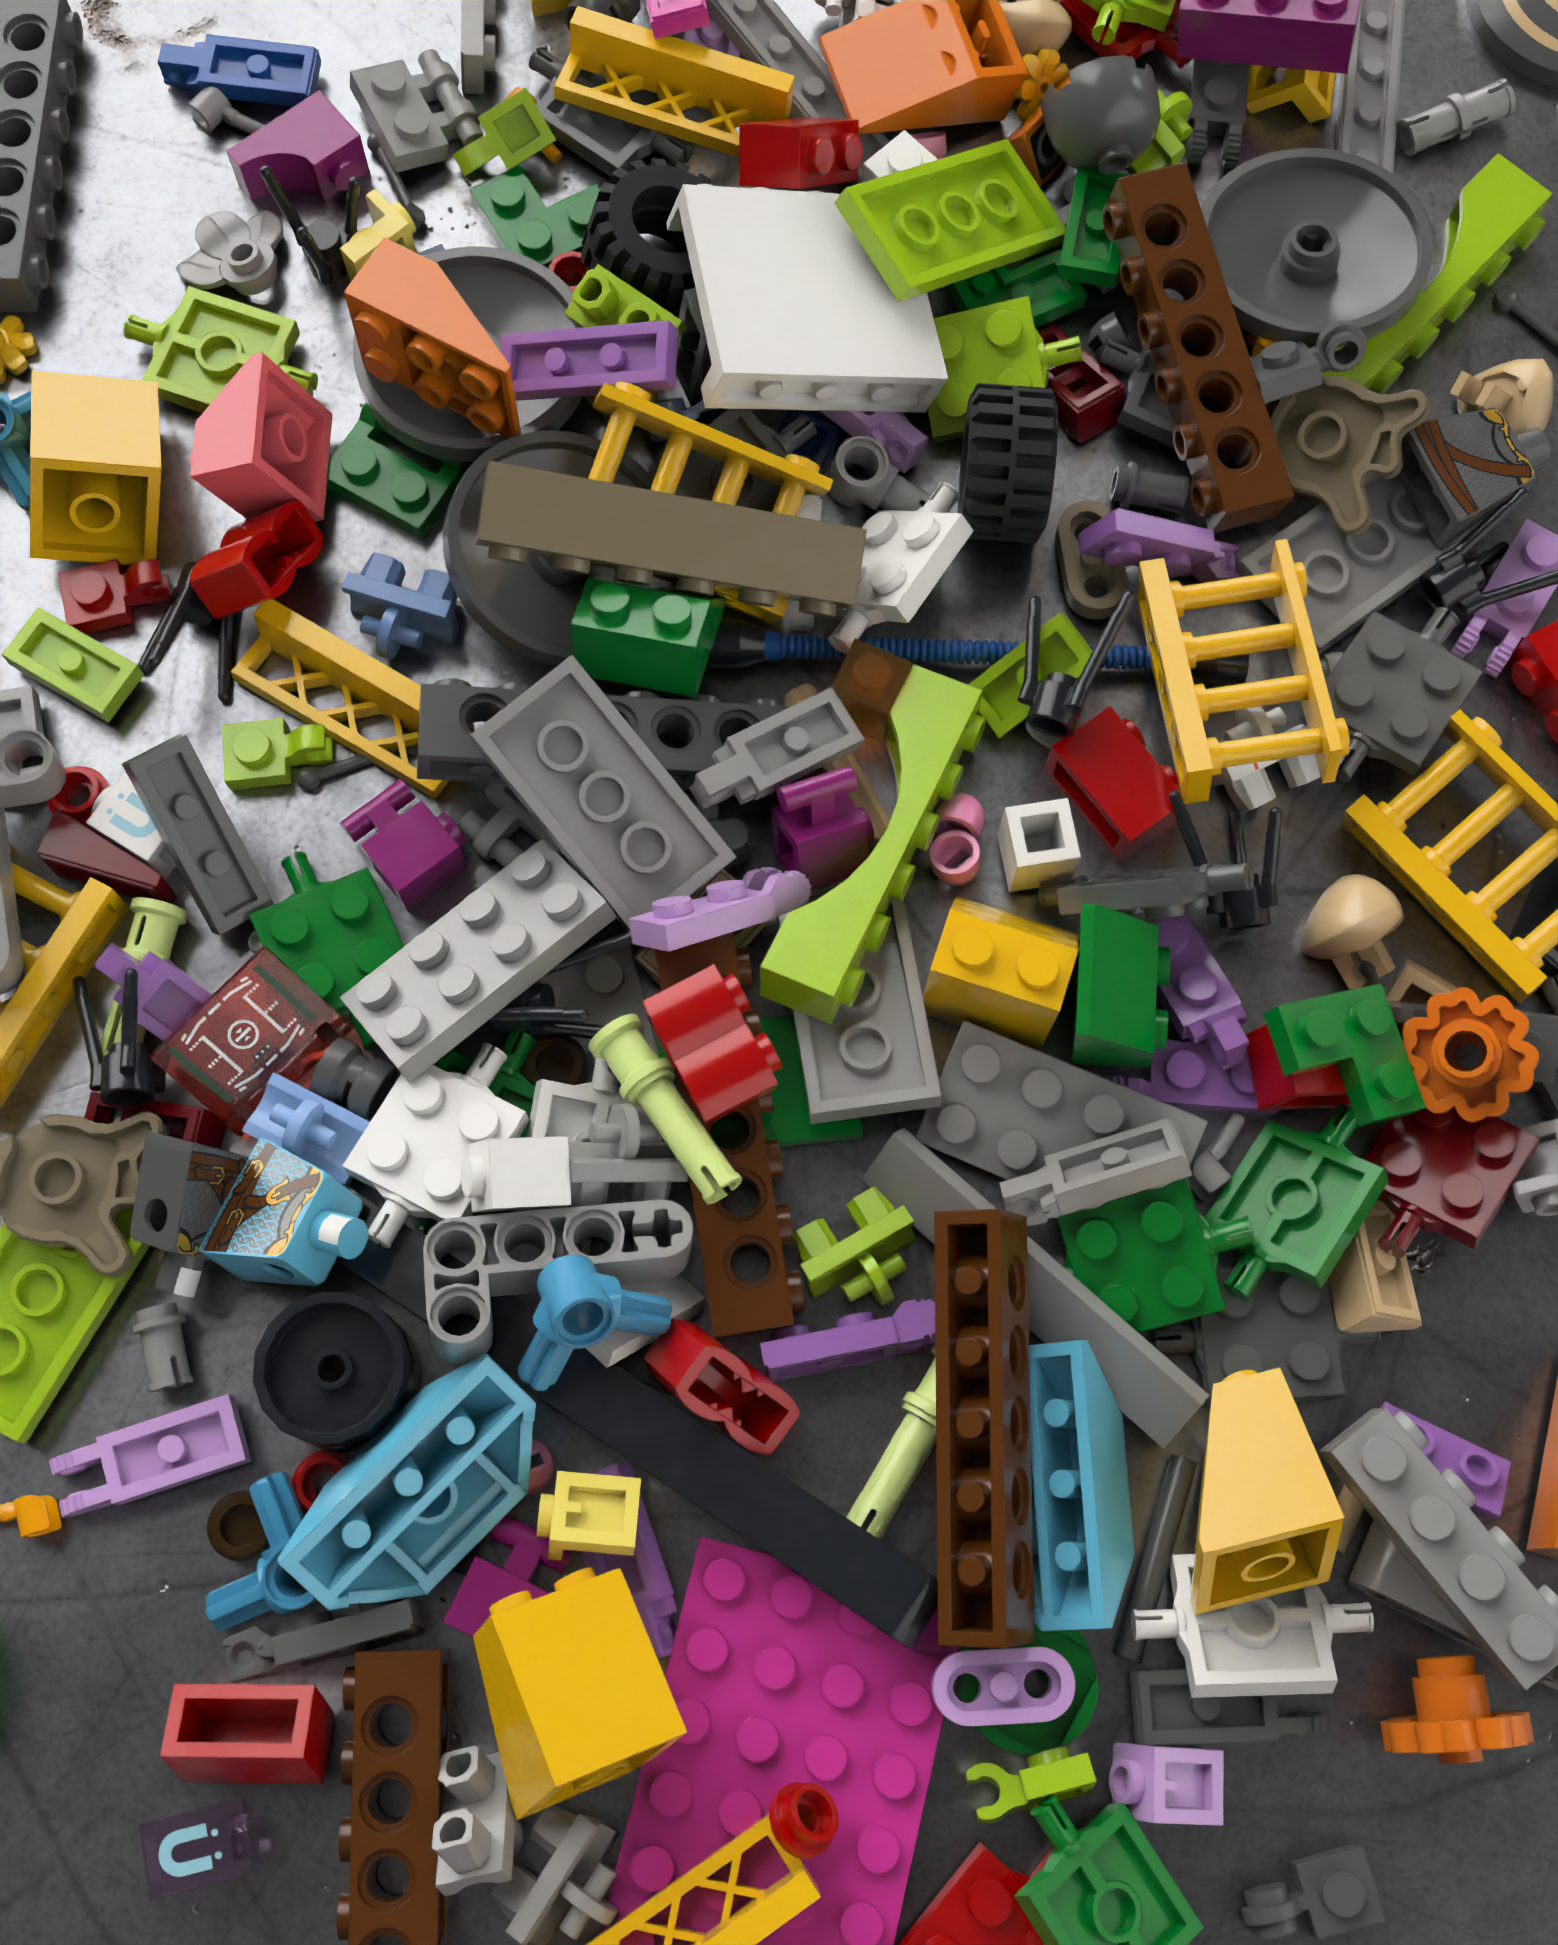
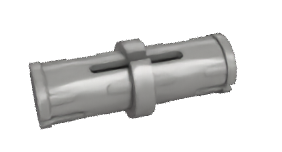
(1456, 117)

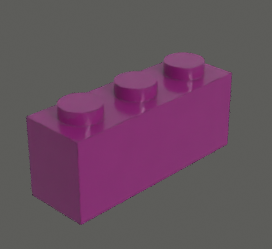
(1270, 32)

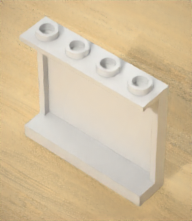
(800, 307)

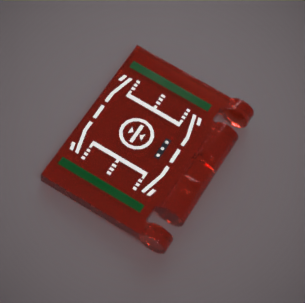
(245, 1032)

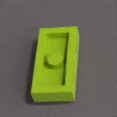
(1060, 651)
(73, 664)

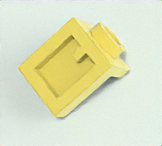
(389, 222)
(590, 1514)

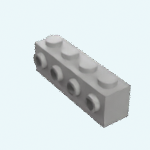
(1447, 1545)

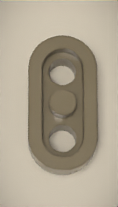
(1085, 571)

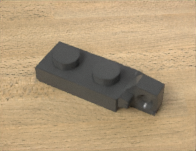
(321, 1639)

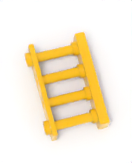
(632, 406)
(1189, 705)
(1426, 871)
(84, 930)

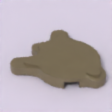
(1341, 438)
(70, 1182)

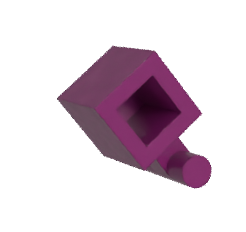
(821, 828)
(409, 851)
(489, 1582)

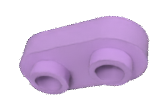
(1001, 1686)

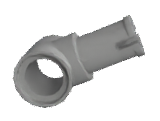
(882, 489)

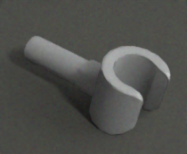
(213, 107)
(1206, 1170)

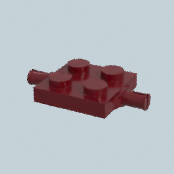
(1447, 1174)

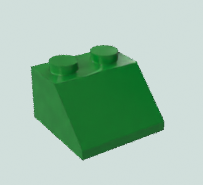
(645, 634)
(1117, 989)

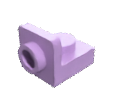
(1168, 1783)

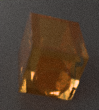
(870, 686)

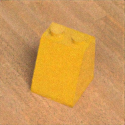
(94, 468)
(1000, 972)
(1263, 1498)
(573, 1689)

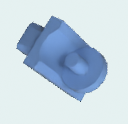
(397, 613)

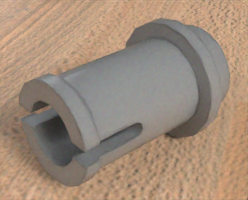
(163, 1346)

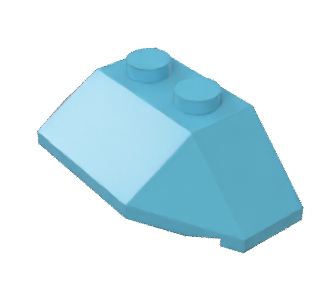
(1077, 1490)
(418, 1491)

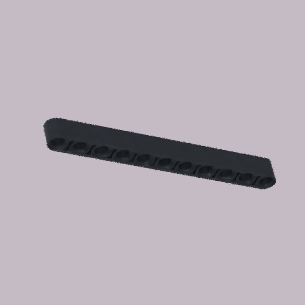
(682, 1453)

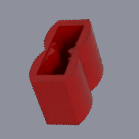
(256, 559)
(711, 1043)
(721, 1386)

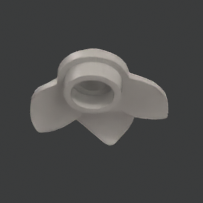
(234, 252)

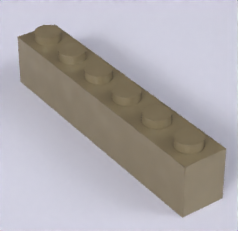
(669, 537)

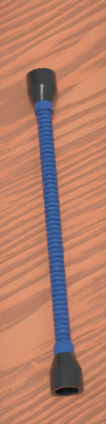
(744, 644)

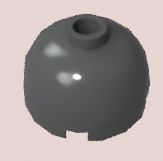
(1103, 114)

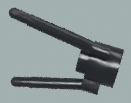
(321, 238)
(1460, 577)
(189, 607)
(1060, 698)
(1240, 907)
(536, 1010)
(126, 1073)

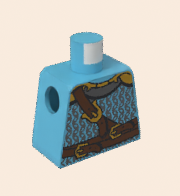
(285, 1221)

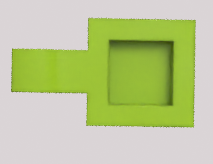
(512, 131)
(264, 751)
(1048, 1775)

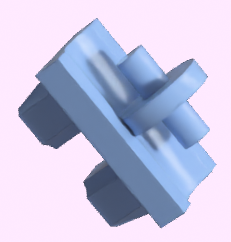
(307, 1126)

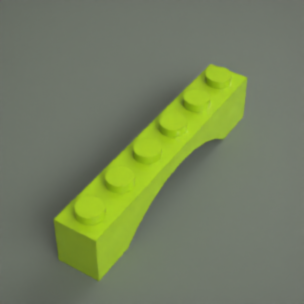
(1486, 223)
(824, 942)

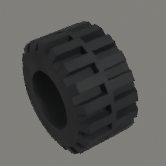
(634, 205)
(1008, 461)

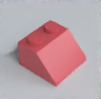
(263, 442)

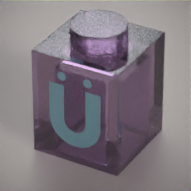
(198, 1847)

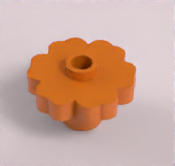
(1492, 1026)
(1454, 1715)

